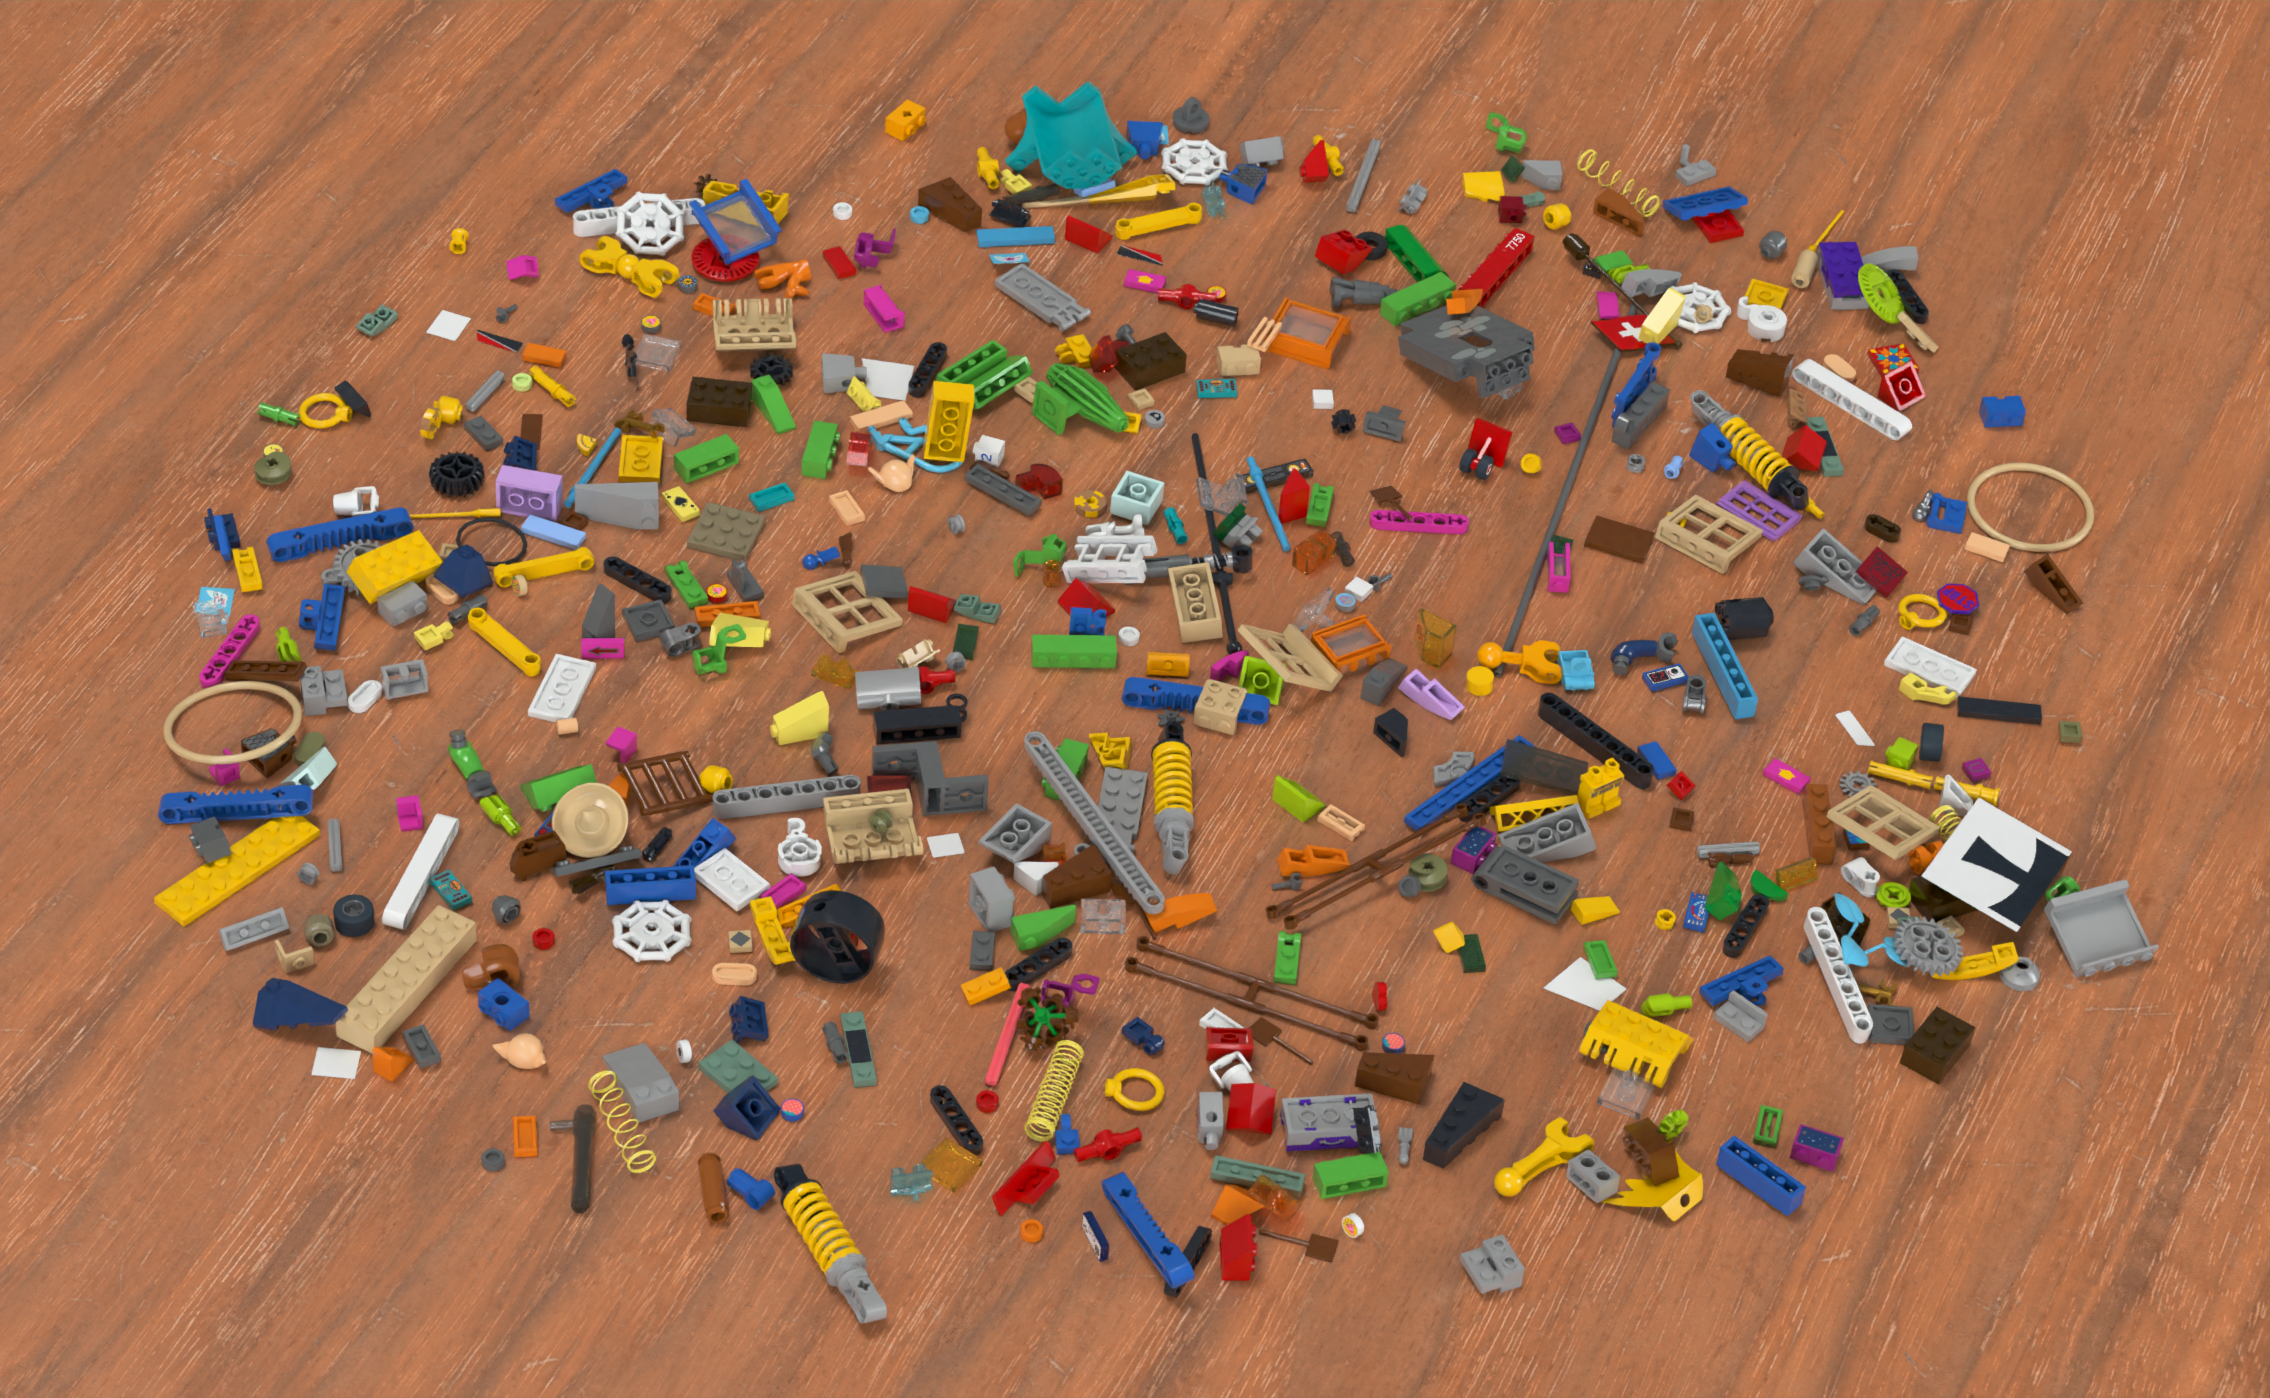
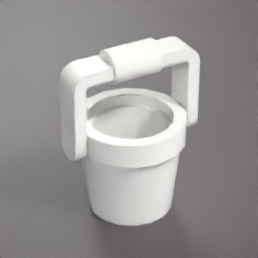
(352, 504)
(1235, 1075)

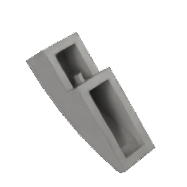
(1894, 258)
(1650, 281)

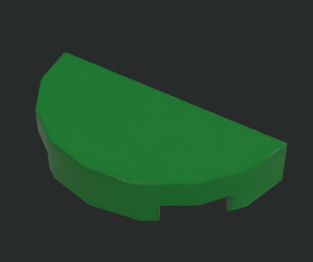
(1764, 886)

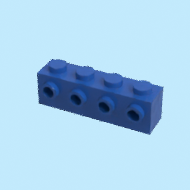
(650, 885)
(1760, 1175)

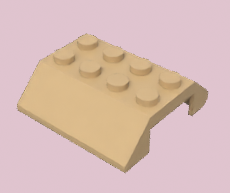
(752, 329)
(854, 839)

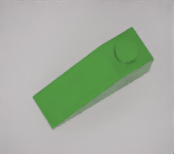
(771, 404)
(1039, 927)

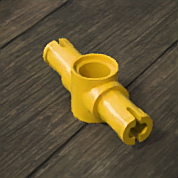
(1332, 155)
(987, 168)

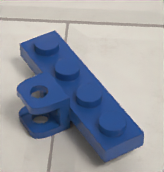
(594, 192)
(324, 616)
(1747, 981)

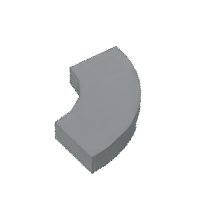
(1457, 766)

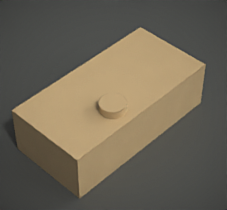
(1195, 602)

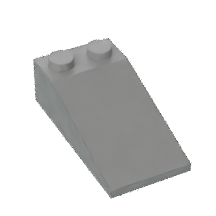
(619, 504)
(1831, 559)
(1553, 836)
(644, 1082)

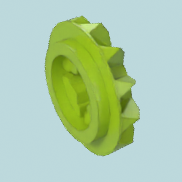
(1893, 889)
(1673, 1124)

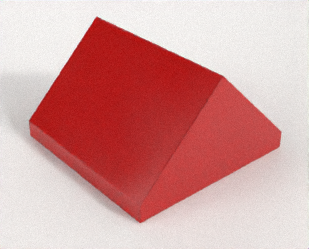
(1086, 235)
(1901, 387)
(1804, 449)
(1294, 498)
(1083, 595)
(930, 604)
(1228, 1040)
(1251, 1108)

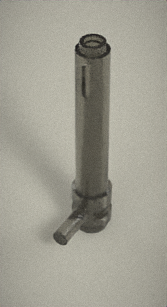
(584, 1130)

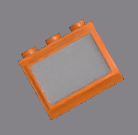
(1350, 642)

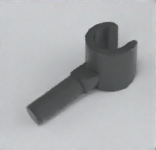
(504, 313)
(1376, 580)
(1294, 883)

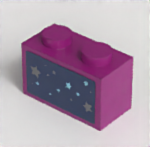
(1473, 849)
(1816, 1147)

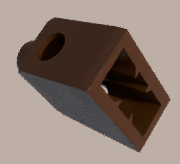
(272, 761)

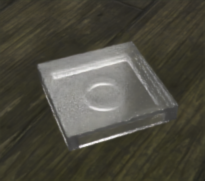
(657, 352)

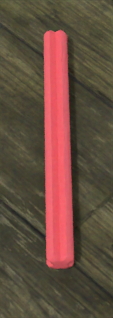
(1005, 1038)

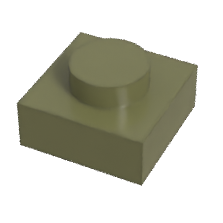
(2070, 731)

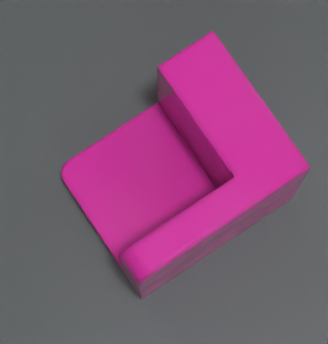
(522, 266)
(623, 741)
(225, 772)
(409, 813)

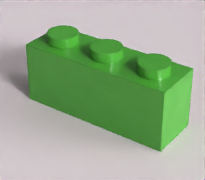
(820, 449)
(706, 458)
(1075, 757)
(1350, 1175)

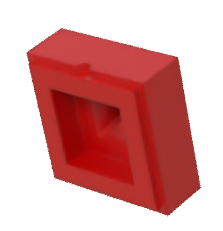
(1681, 785)

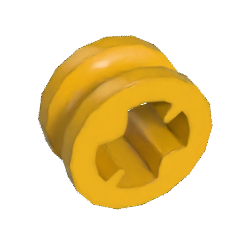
(1661, 923)

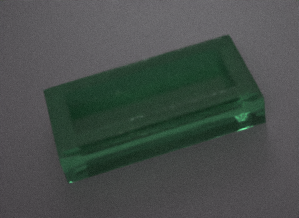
(966, 640)
(1471, 955)

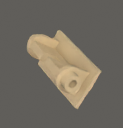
(923, 654)

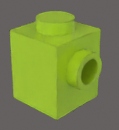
(1901, 754)

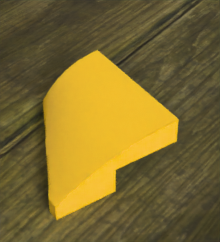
(1483, 185)
(1112, 751)

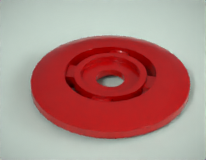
(707, 262)

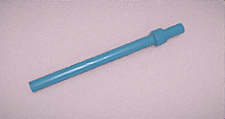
(594, 465)
(1257, 475)

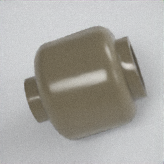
(319, 930)

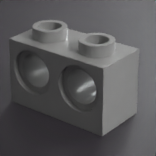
(1592, 1176)

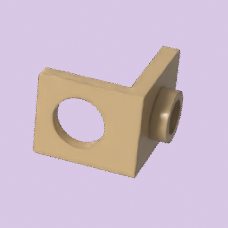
(294, 960)

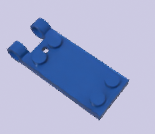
(1638, 382)

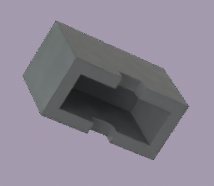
(209, 840)

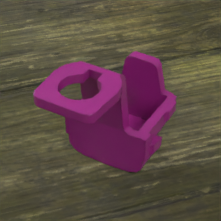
(866, 244)
(1069, 990)

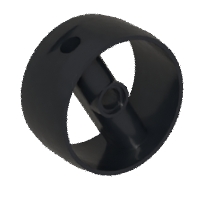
(835, 954)

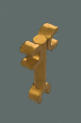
(636, 422)
(1882, 994)

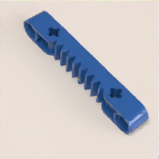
(286, 546)
(1140, 691)
(178, 807)
(1164, 1254)

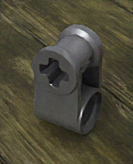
(679, 640)
(1694, 694)

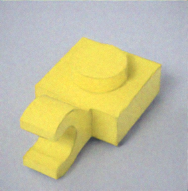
(1013, 183)
(431, 636)

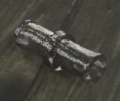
(1343, 549)

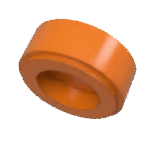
(1031, 1231)

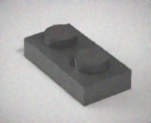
(483, 433)
(982, 950)
(421, 1046)

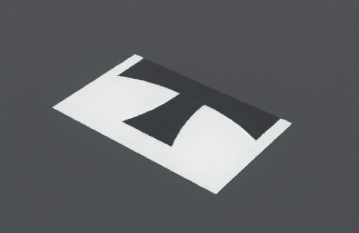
(1997, 864)

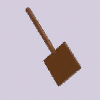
(1389, 494)
(1124, 894)
(1265, 1032)
(1317, 1247)

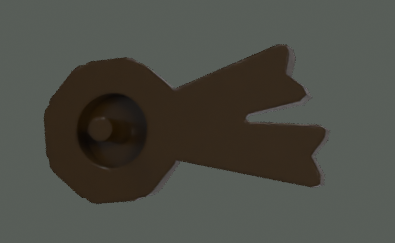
(580, 885)

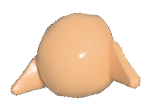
(895, 474)
(522, 1051)

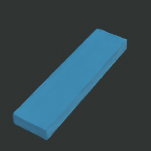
(1015, 236)

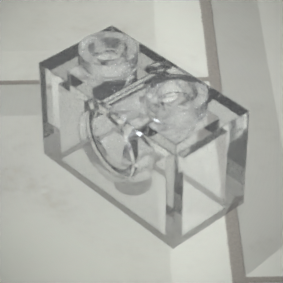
(1102, 916)

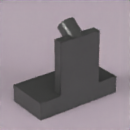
(1385, 423)
(744, 582)

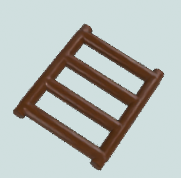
(664, 805)

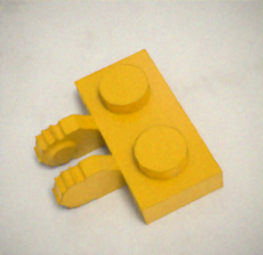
(1075, 350)

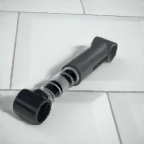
(1239, 559)

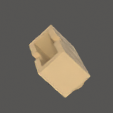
(1238, 361)

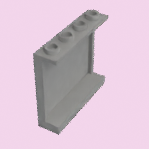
(2099, 929)

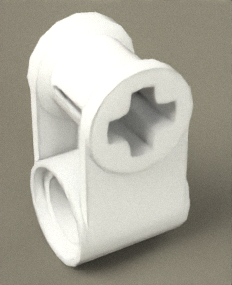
(1861, 877)

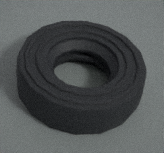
(1376, 239)

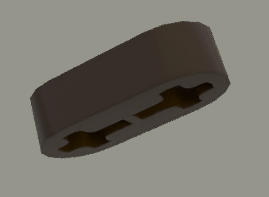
(1882, 528)

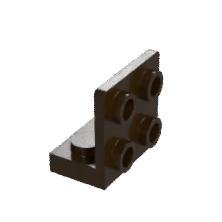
(1841, 924)

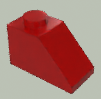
(1315, 165)

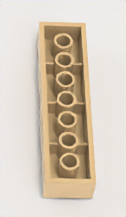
(406, 979)

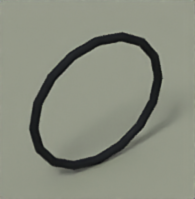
(496, 521)

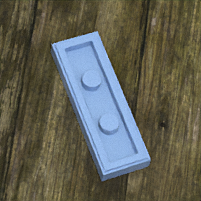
(553, 532)

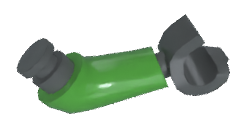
(465, 757)

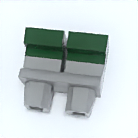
(1235, 527)

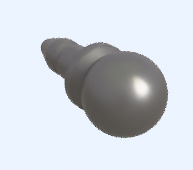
(1921, 512)

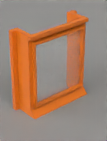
(1308, 333)

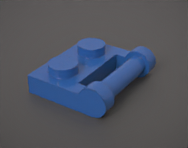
(1953, 514)

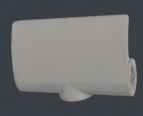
(888, 688)

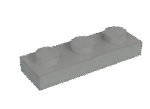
(253, 929)

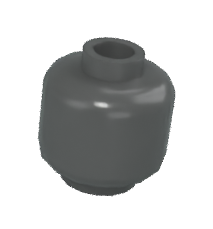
(1773, 244)

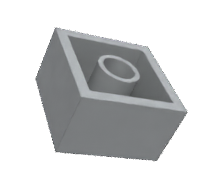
(991, 899)

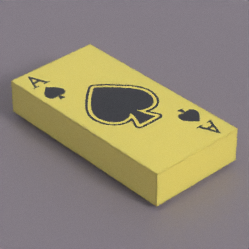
(680, 504)

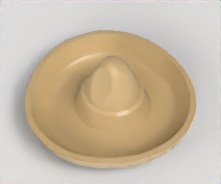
(591, 820)

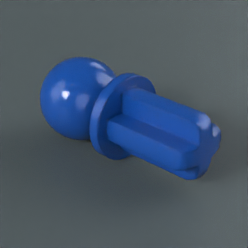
(811, 561)

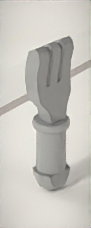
(1404, 1139)

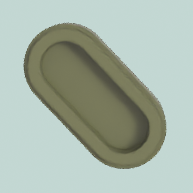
(310, 745)

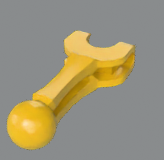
(1555, 1150)

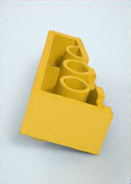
(775, 204)

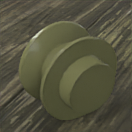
(880, 821)

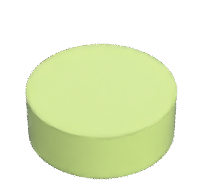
(522, 382)

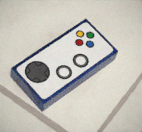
(1095, 1236)

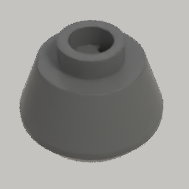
(506, 909)

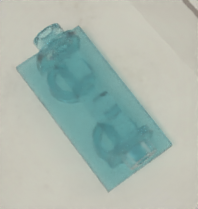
(1213, 201)

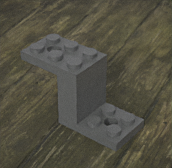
(935, 792)

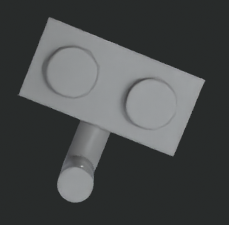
(1693, 172)

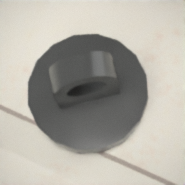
(1191, 117)

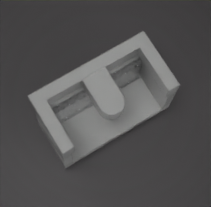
(404, 679)

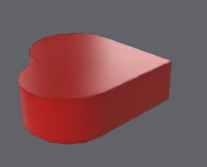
(1379, 996)

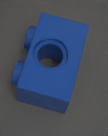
(503, 1004)

